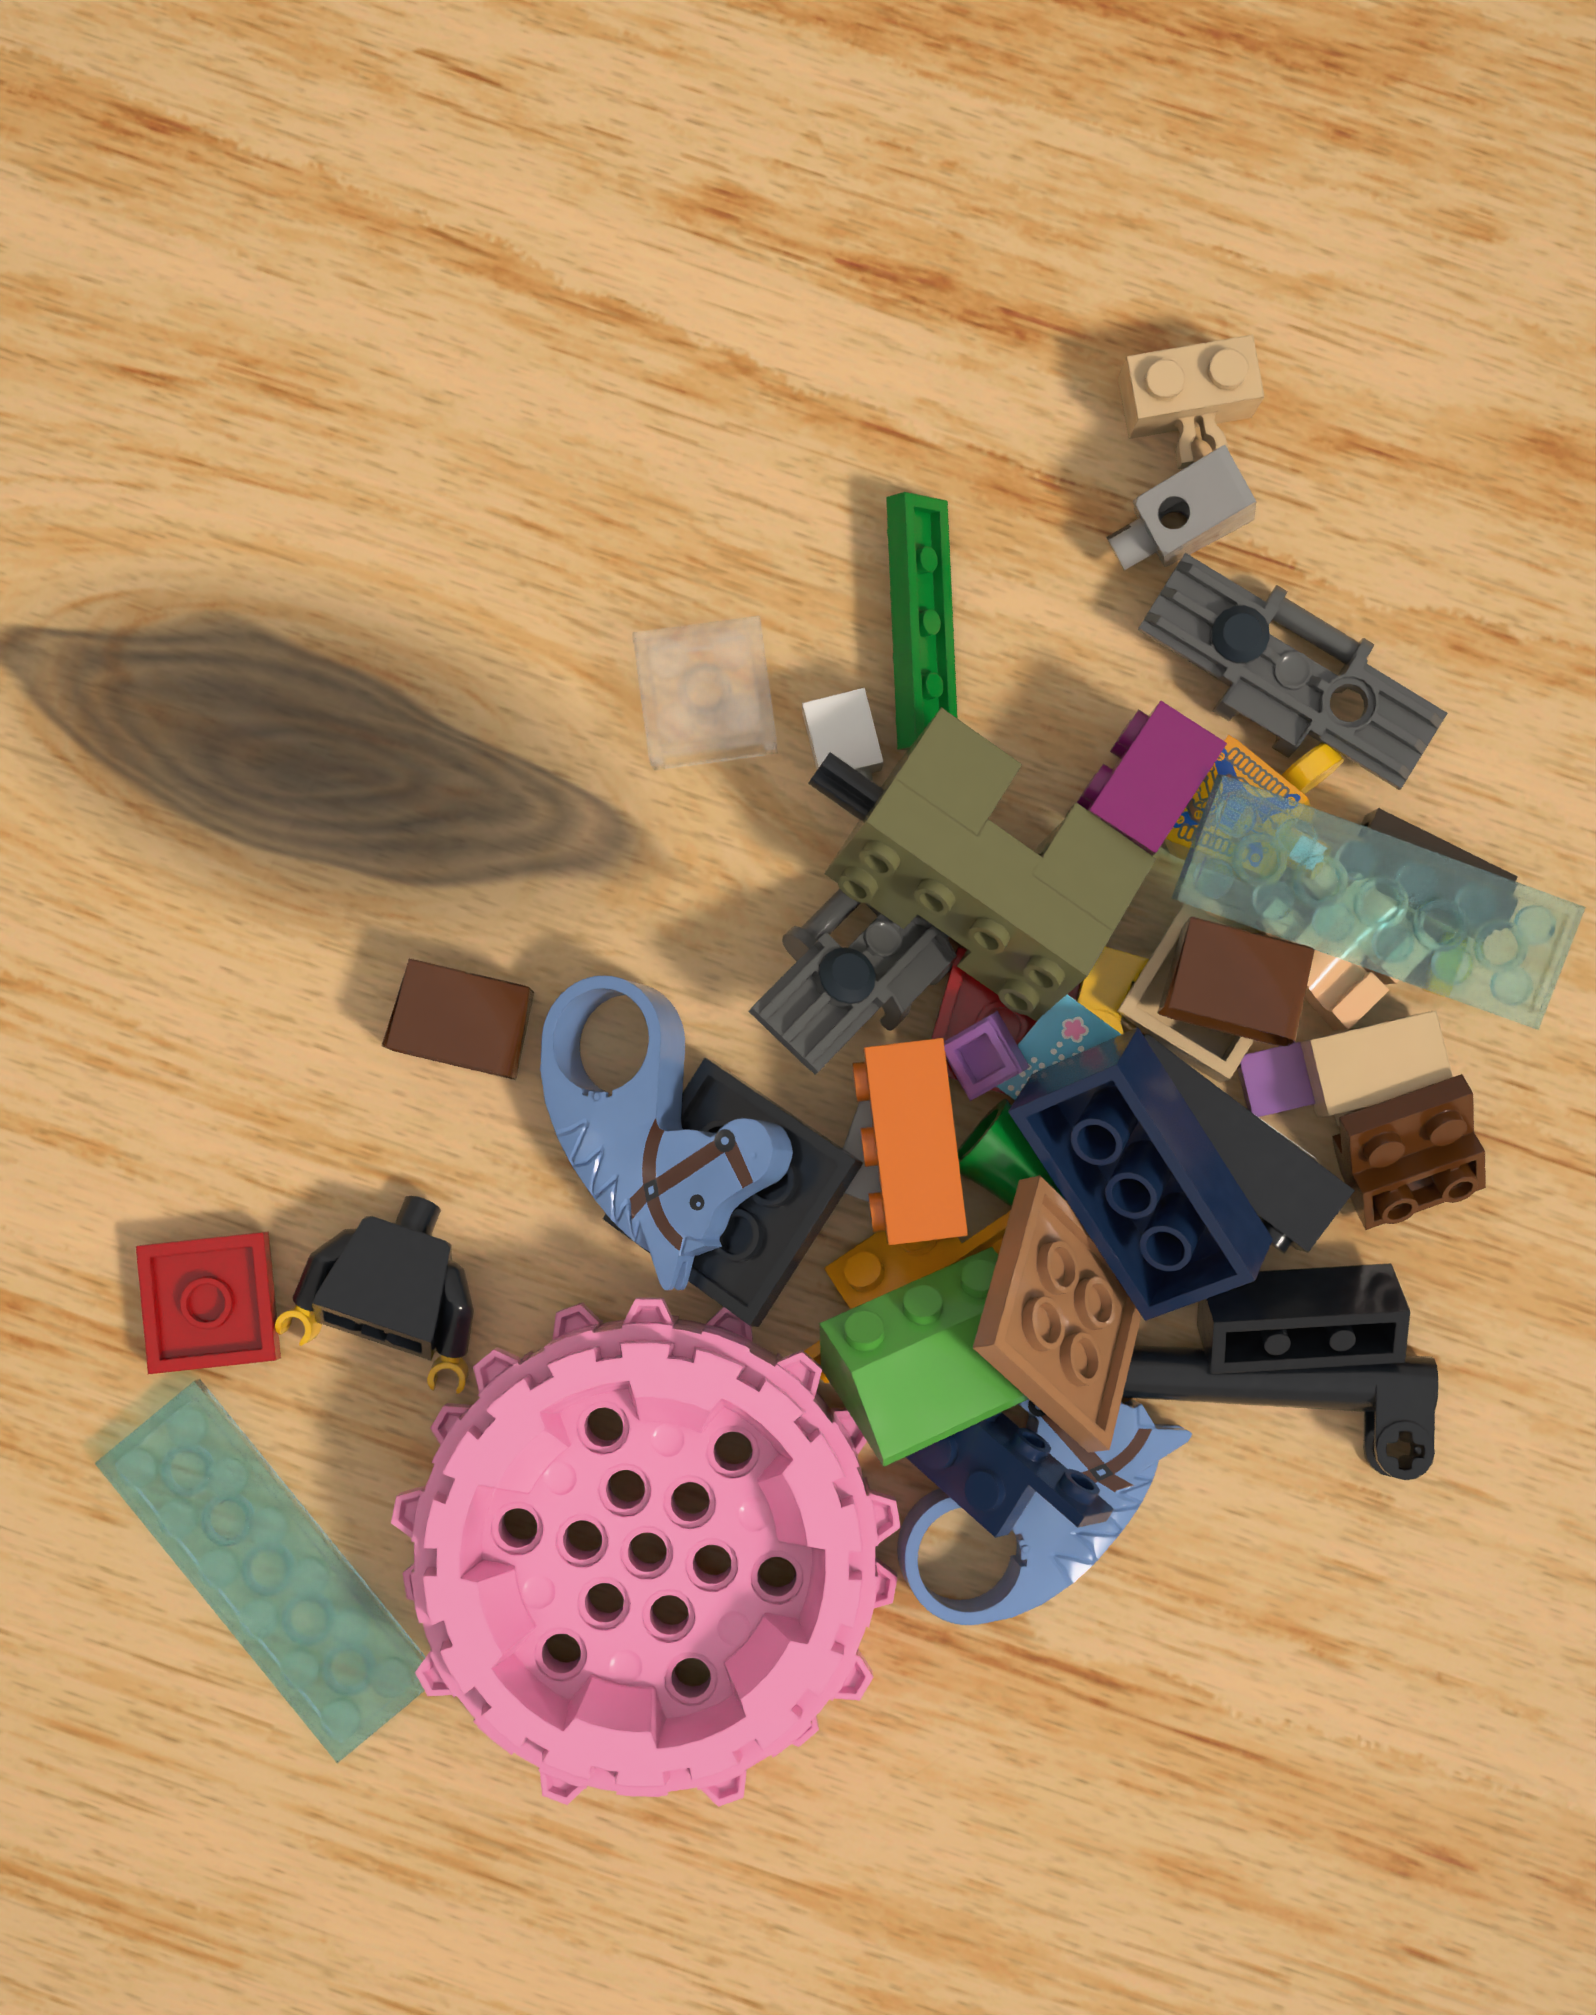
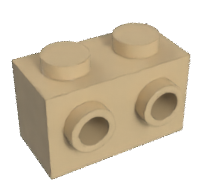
(1375, 1063)

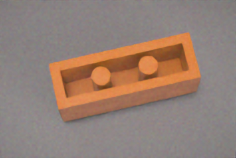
(911, 1142)

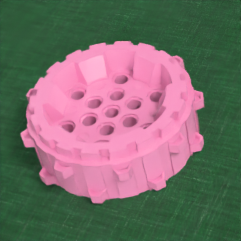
(619, 1709)

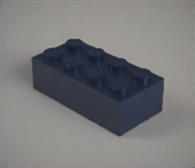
(1141, 1175)

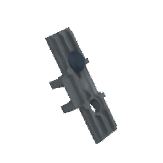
(1284, 690)
(839, 988)

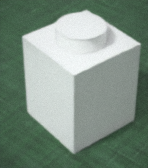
(845, 729)

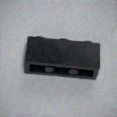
(1306, 1320)

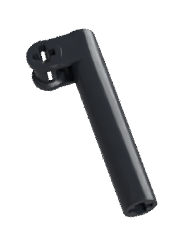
(1395, 1396)

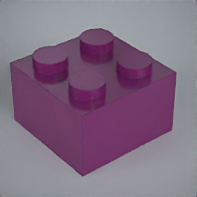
(1155, 778)

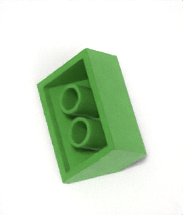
(911, 1361)

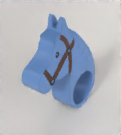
(629, 1149)
(1049, 1546)

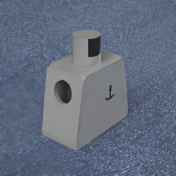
(1206, 493)

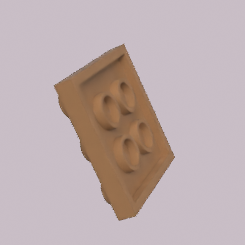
(1058, 1318)

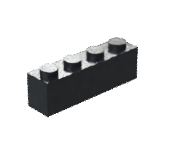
(1281, 1182)

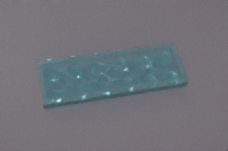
(1377, 901)
(266, 1569)

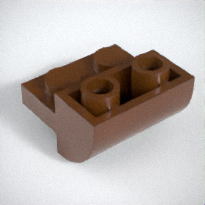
(1411, 1152)

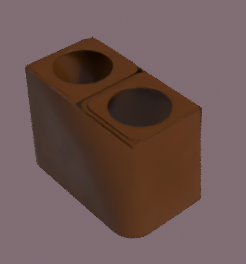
(1237, 982)
(460, 1019)

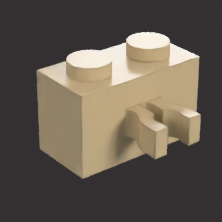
(1191, 390)

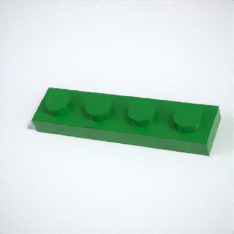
(920, 612)

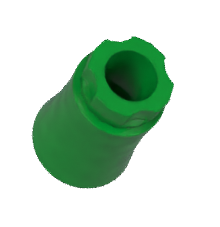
(1000, 1155)

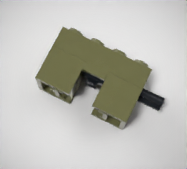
(932, 852)

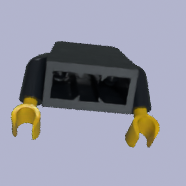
(390, 1288)

